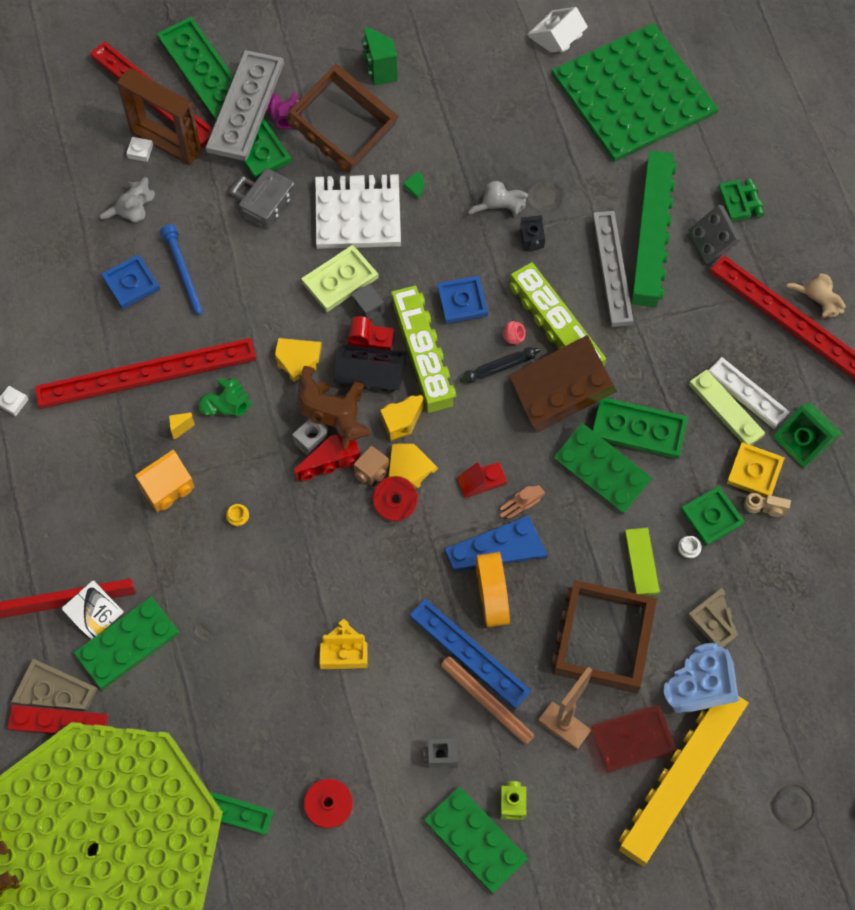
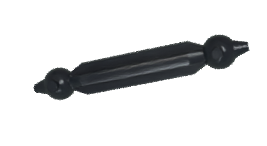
(499, 365)

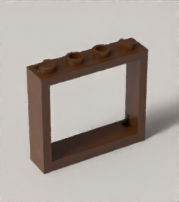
(361, 96)
(184, 144)
(599, 677)

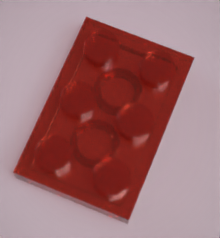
(633, 738)

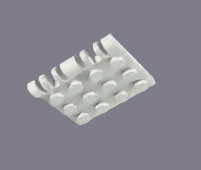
(358, 214)

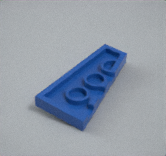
(514, 541)

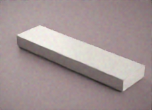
(748, 393)

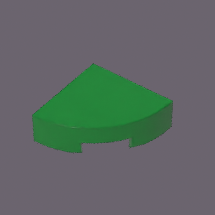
(415, 185)

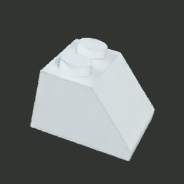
(559, 29)

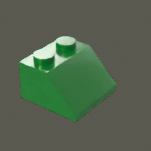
(807, 434)

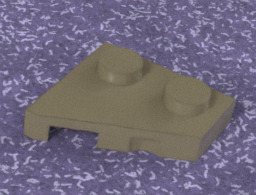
(714, 620)

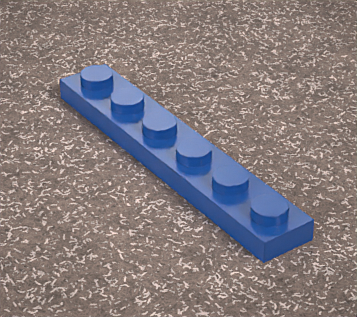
(470, 654)

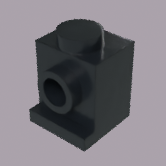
(532, 232)

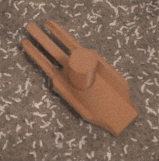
(524, 500)

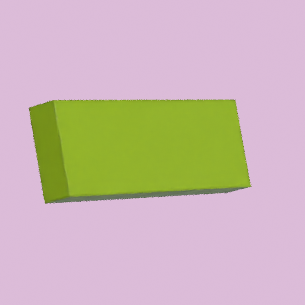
(642, 561)

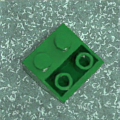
(380, 56)

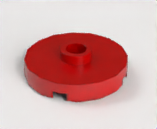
(384, 495)
(330, 816)

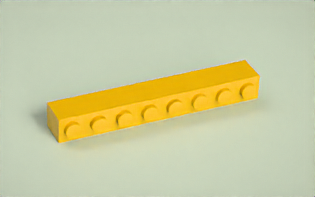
(679, 781)

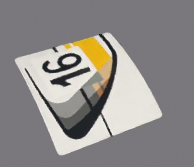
(92, 610)

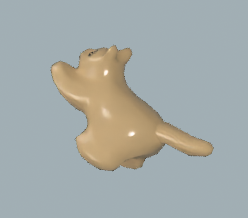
(820, 291)

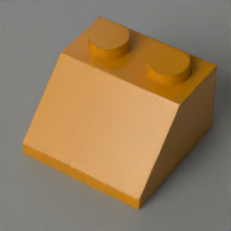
(165, 481)

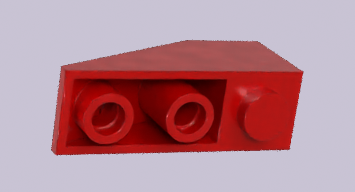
(328, 458)

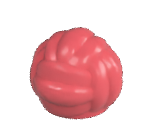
(514, 333)

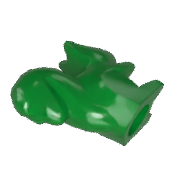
(229, 402)

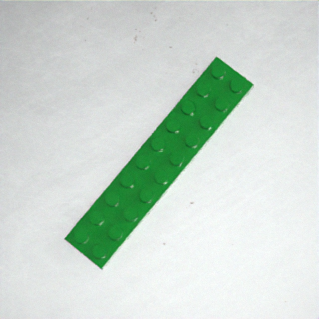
(211, 83)

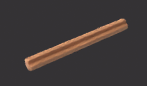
(487, 700)

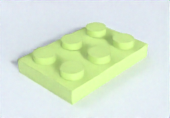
(339, 278)

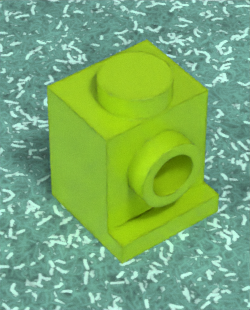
(509, 809)

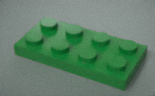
(640, 427)
(603, 468)
(126, 643)
(476, 840)

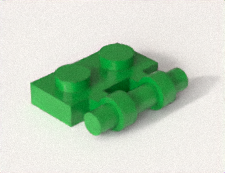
(735, 201)

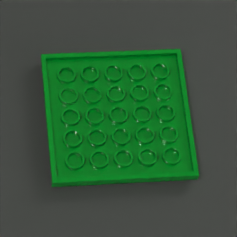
(634, 92)

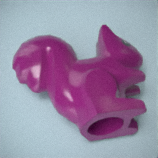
(279, 110)

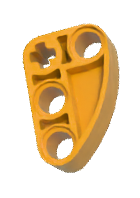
(492, 589)

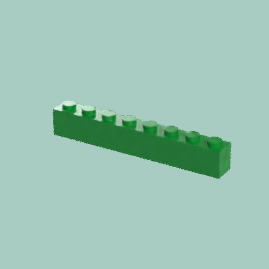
(652, 229)

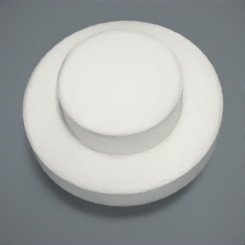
(689, 547)

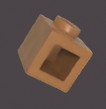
(371, 466)

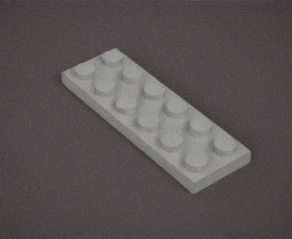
(245, 105)

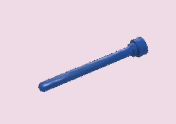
(170, 235)

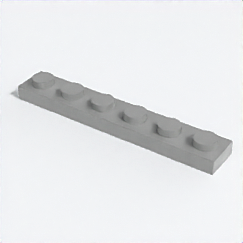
(612, 269)

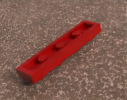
(50, 720)

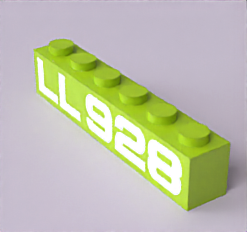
(547, 308)
(422, 349)

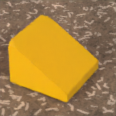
(180, 424)

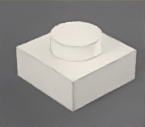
(139, 149)
(12, 400)

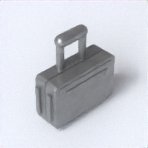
(265, 198)

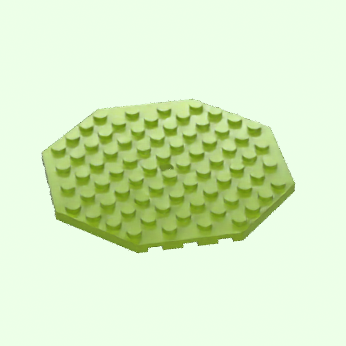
(114, 790)

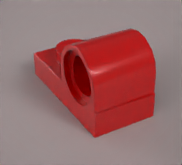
(366, 335)

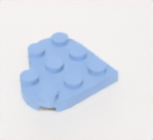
(704, 681)

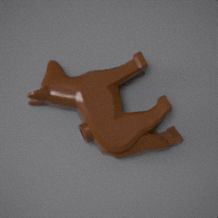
(330, 409)

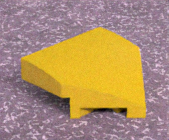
(295, 354)
(410, 463)
(343, 649)

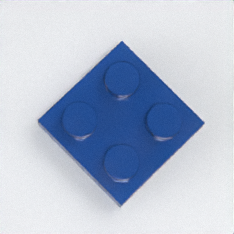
(130, 281)
(462, 299)

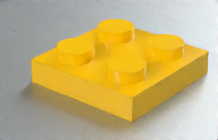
(755, 470)

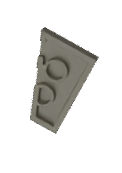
(53, 688)

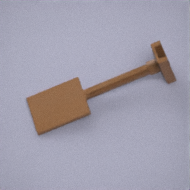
(560, 718)

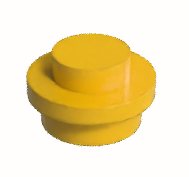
(237, 515)

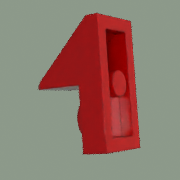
(481, 479)

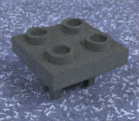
(714, 234)

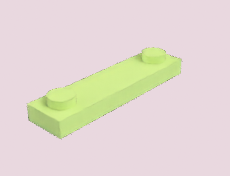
(726, 408)

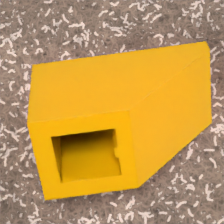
(401, 417)

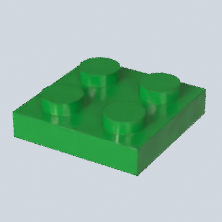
(712, 516)

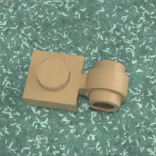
(772, 505)

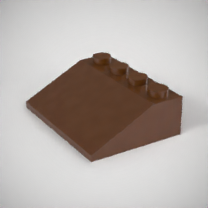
(562, 383)

